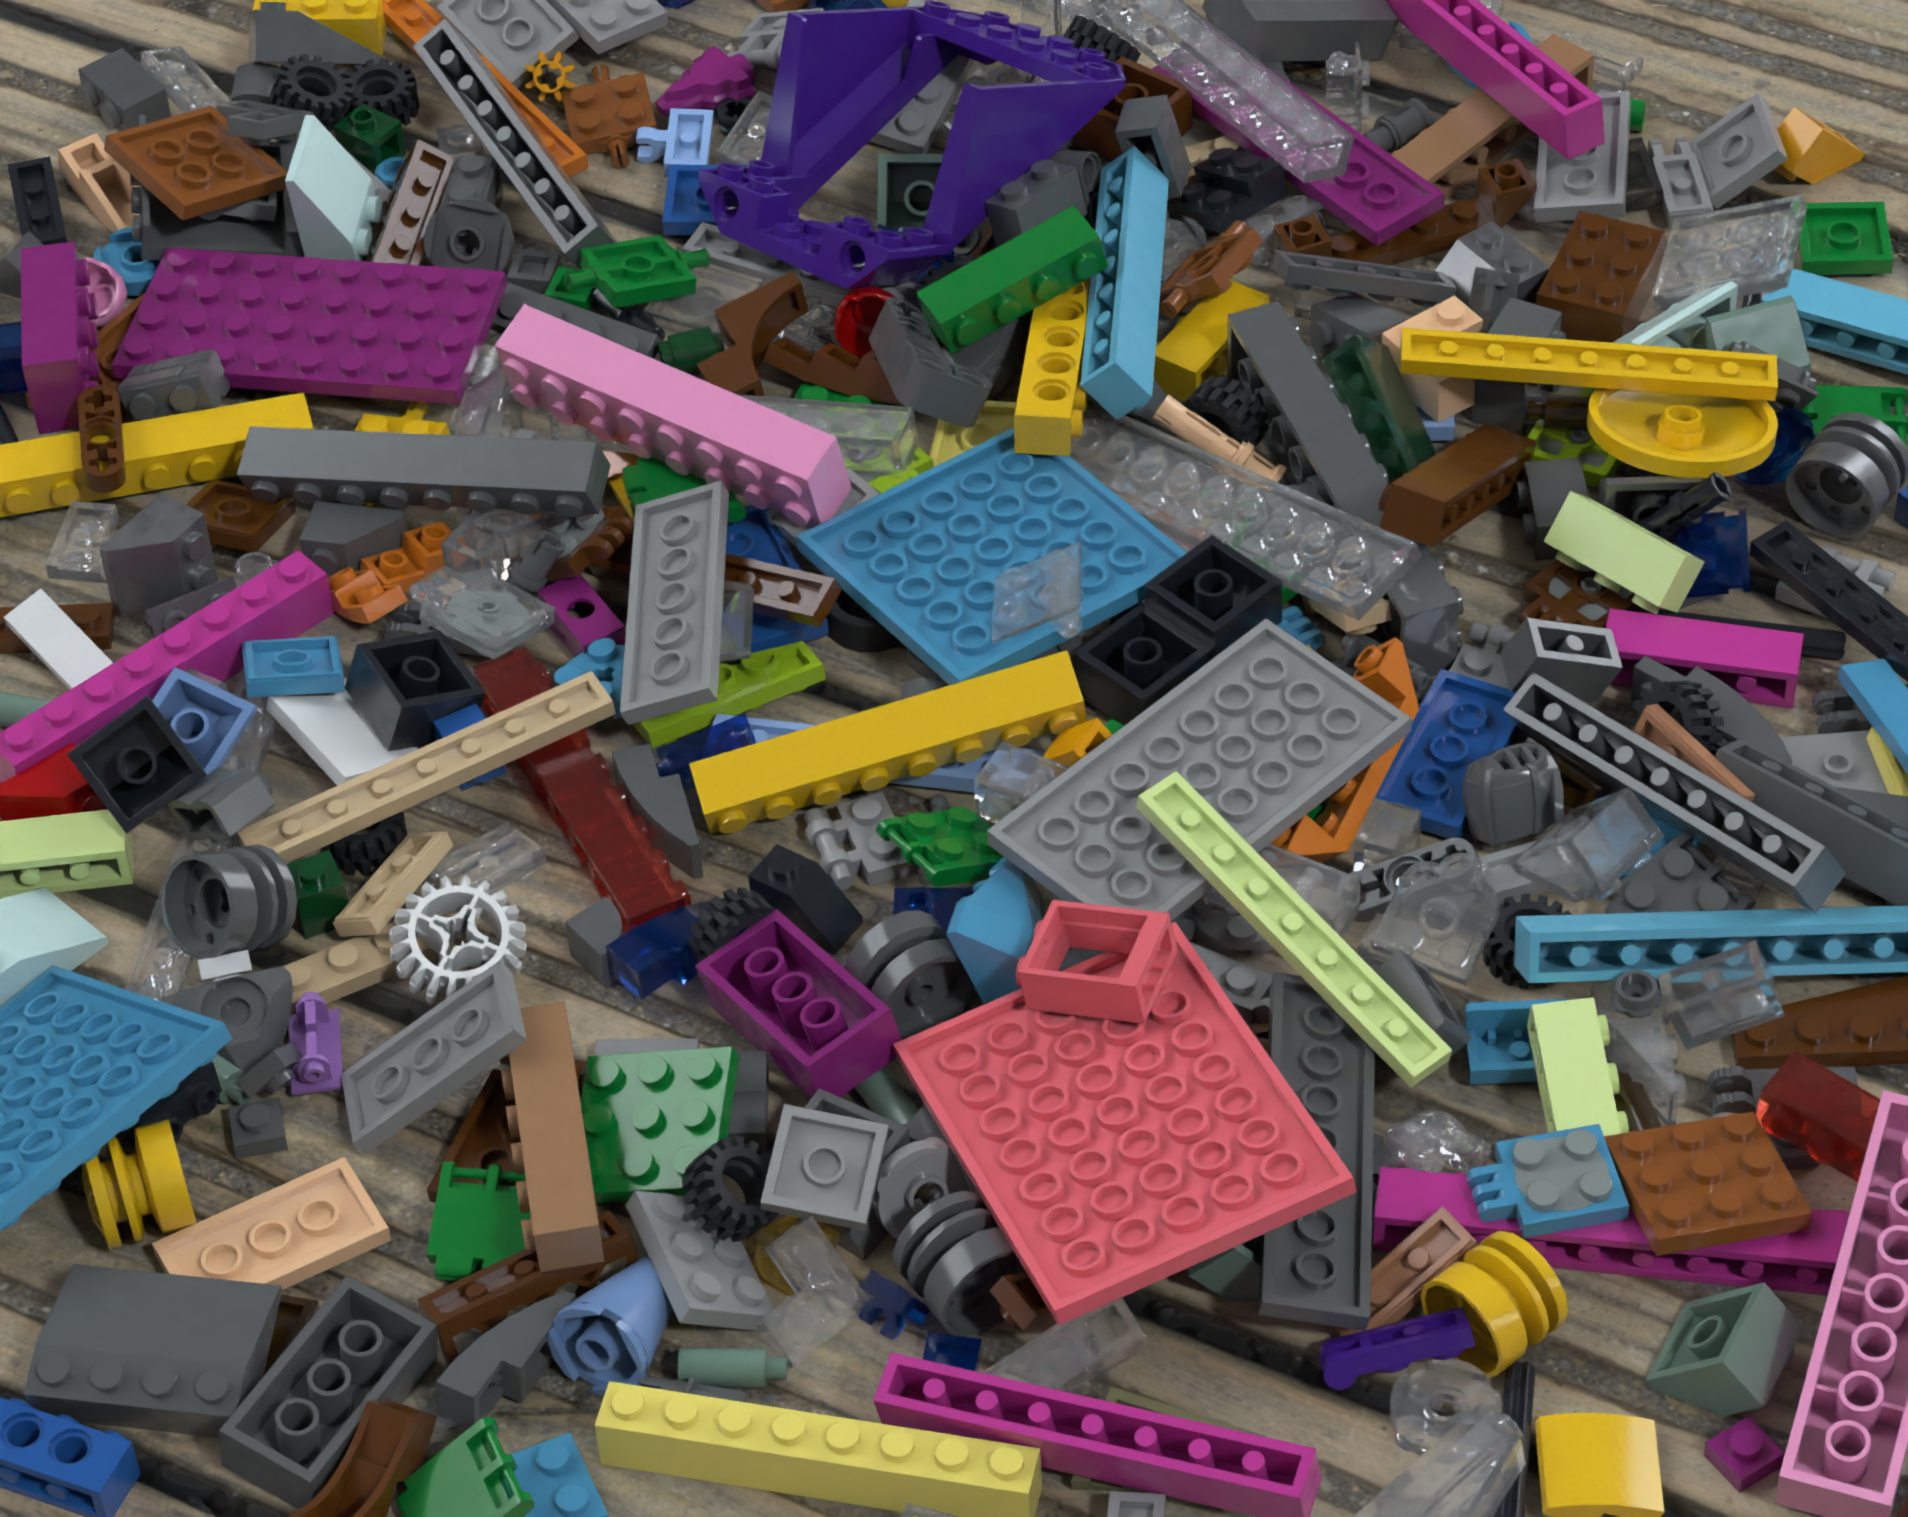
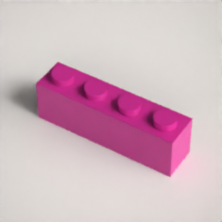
(1750, 660)

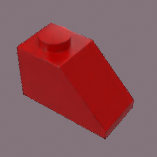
(48, 789)

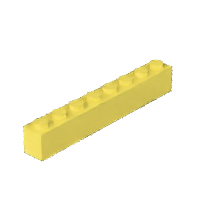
(814, 1454)

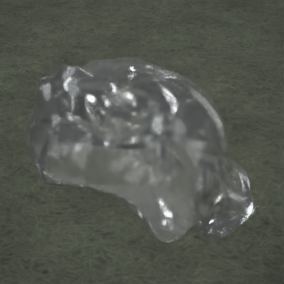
(1431, 1141)

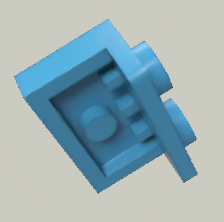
(1500, 1041)

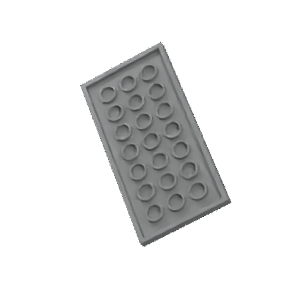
(1252, 731)

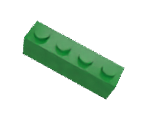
(1012, 279)

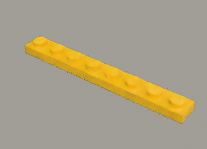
(1588, 364)

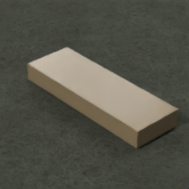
(392, 883)

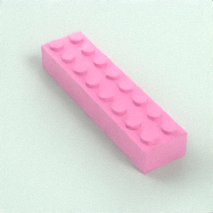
(673, 417)
(1854, 1399)

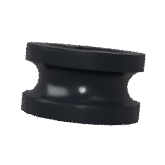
(729, 112)

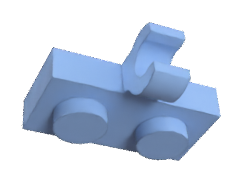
(683, 143)

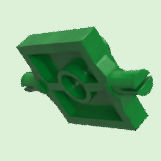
(637, 271)

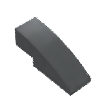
(661, 806)
(500, 1363)

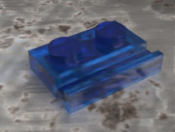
(1724, 548)

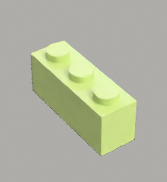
(1622, 554)
(64, 853)
(1573, 1066)

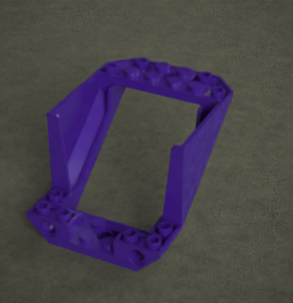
(847, 79)

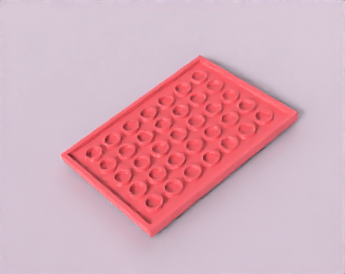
(1122, 1140)

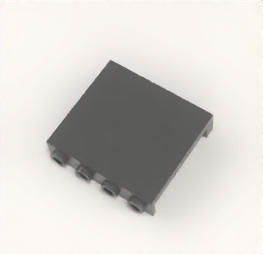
(161, 228)

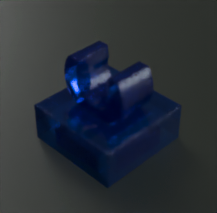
(893, 1300)

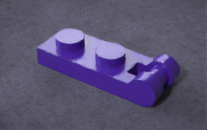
(1395, 1346)

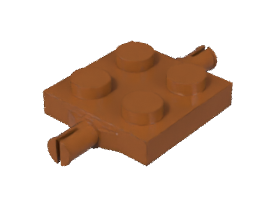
(608, 113)
(1209, 269)

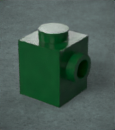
(370, 136)
(319, 893)

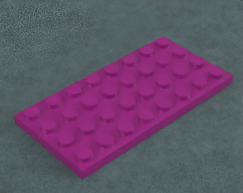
(318, 323)

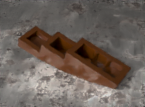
(833, 369)

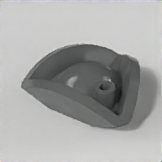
(253, 1009)

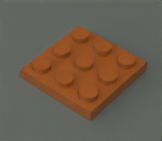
(195, 163)
(1707, 1183)

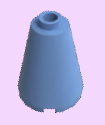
(612, 1328)

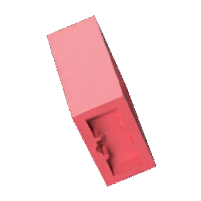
(1136, 932)

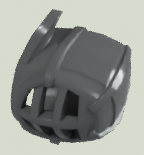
(1513, 794)

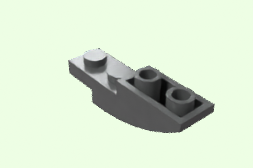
(1740, 717)

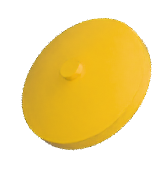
(1682, 432)

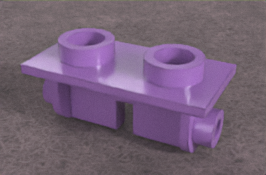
(318, 1038)

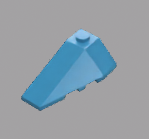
(996, 928)

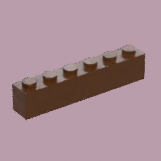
(1455, 485)

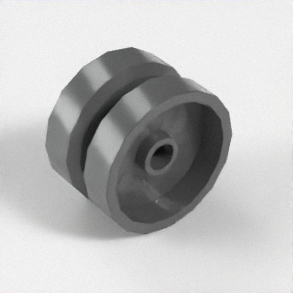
(912, 971)

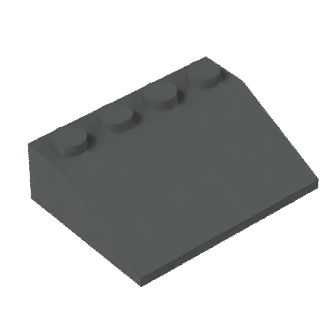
(152, 1349)

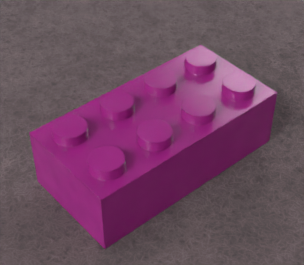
(57, 333)
(800, 1007)

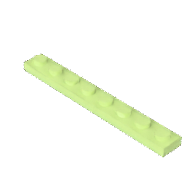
(1294, 929)

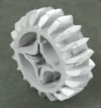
(424, 921)

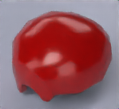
(857, 317)

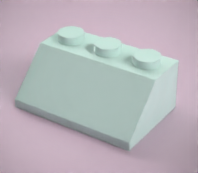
(1685, 321)

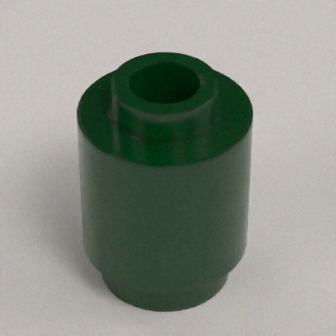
(690, 348)

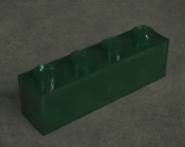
(1379, 404)

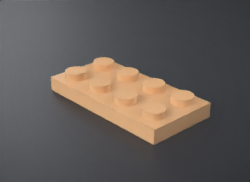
(281, 1232)

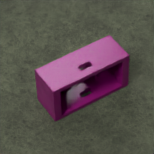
(580, 633)

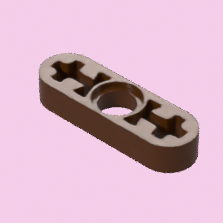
(109, 451)

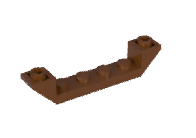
(1500, 195)

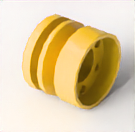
(139, 1186)
(1507, 1298)

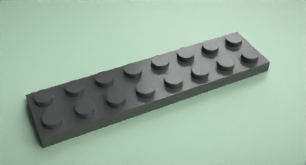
(1322, 1262)

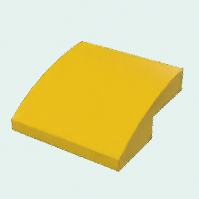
(1598, 1465)

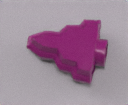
(709, 83)

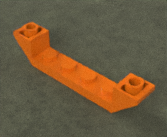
(1332, 833)

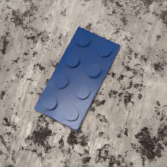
(762, 542)
(1452, 729)

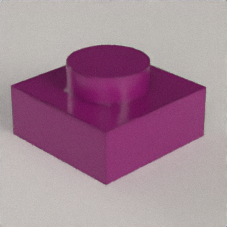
(1744, 1454)

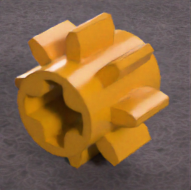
(540, 71)

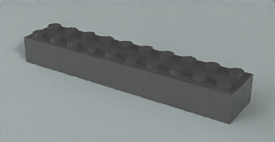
(1321, 446)

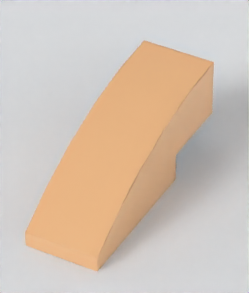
(98, 181)

